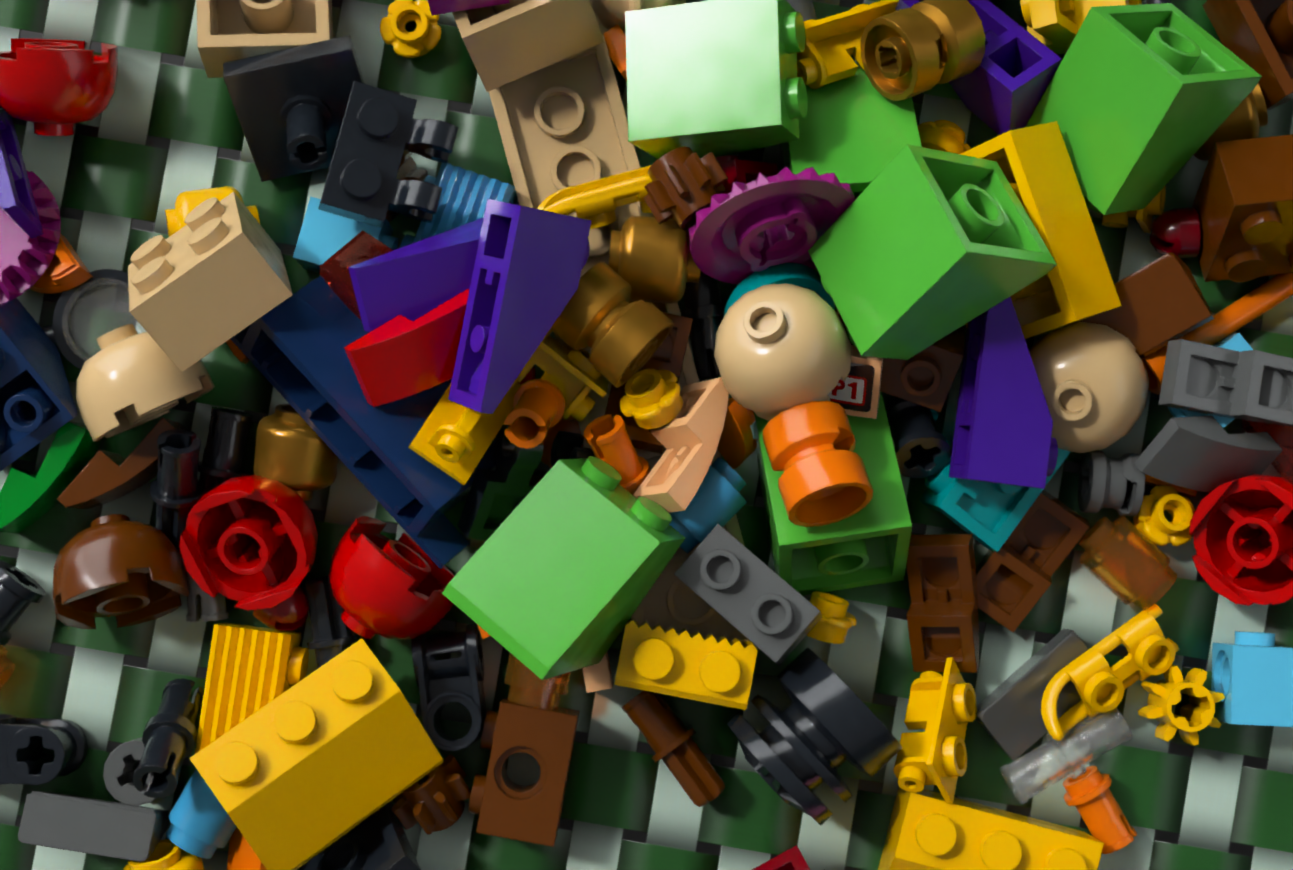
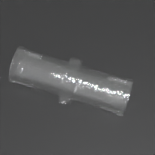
(1065, 757)

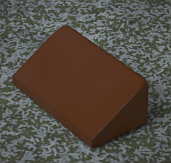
(1157, 305)

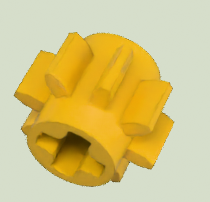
(1193, 717)

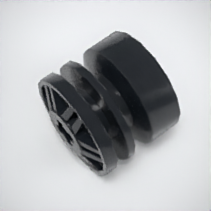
(814, 736)

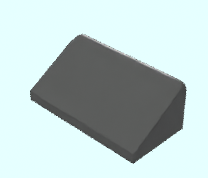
(1014, 708)
(92, 825)

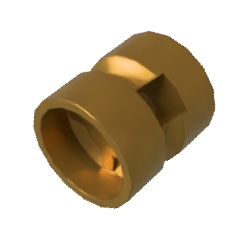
(922, 47)
(615, 329)

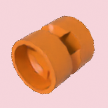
(821, 472)

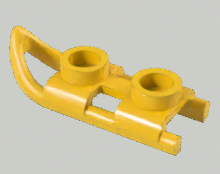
(600, 197)
(1102, 685)

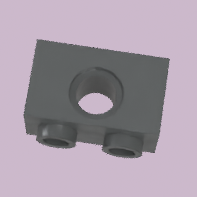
(749, 594)

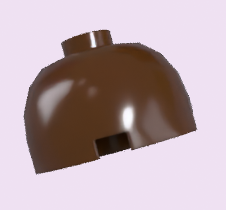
(118, 572)

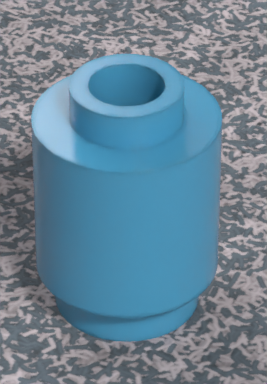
(713, 504)
(199, 820)

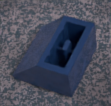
(32, 384)

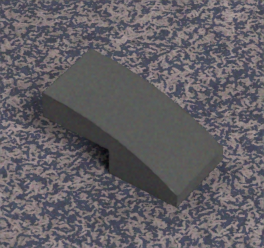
(1228, 382)
(1203, 455)

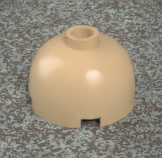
(781, 349)
(133, 383)
(1090, 384)

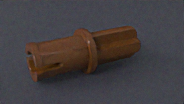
(675, 746)

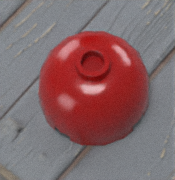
(56, 82)
(1247, 539)
(250, 541)
(387, 583)

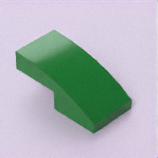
(32, 494)

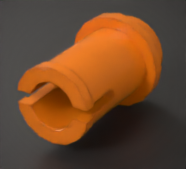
(536, 408)
(613, 445)
(1099, 809)

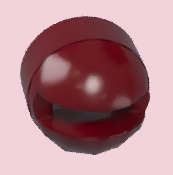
(1177, 232)
(287, 614)

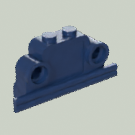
(305, 360)

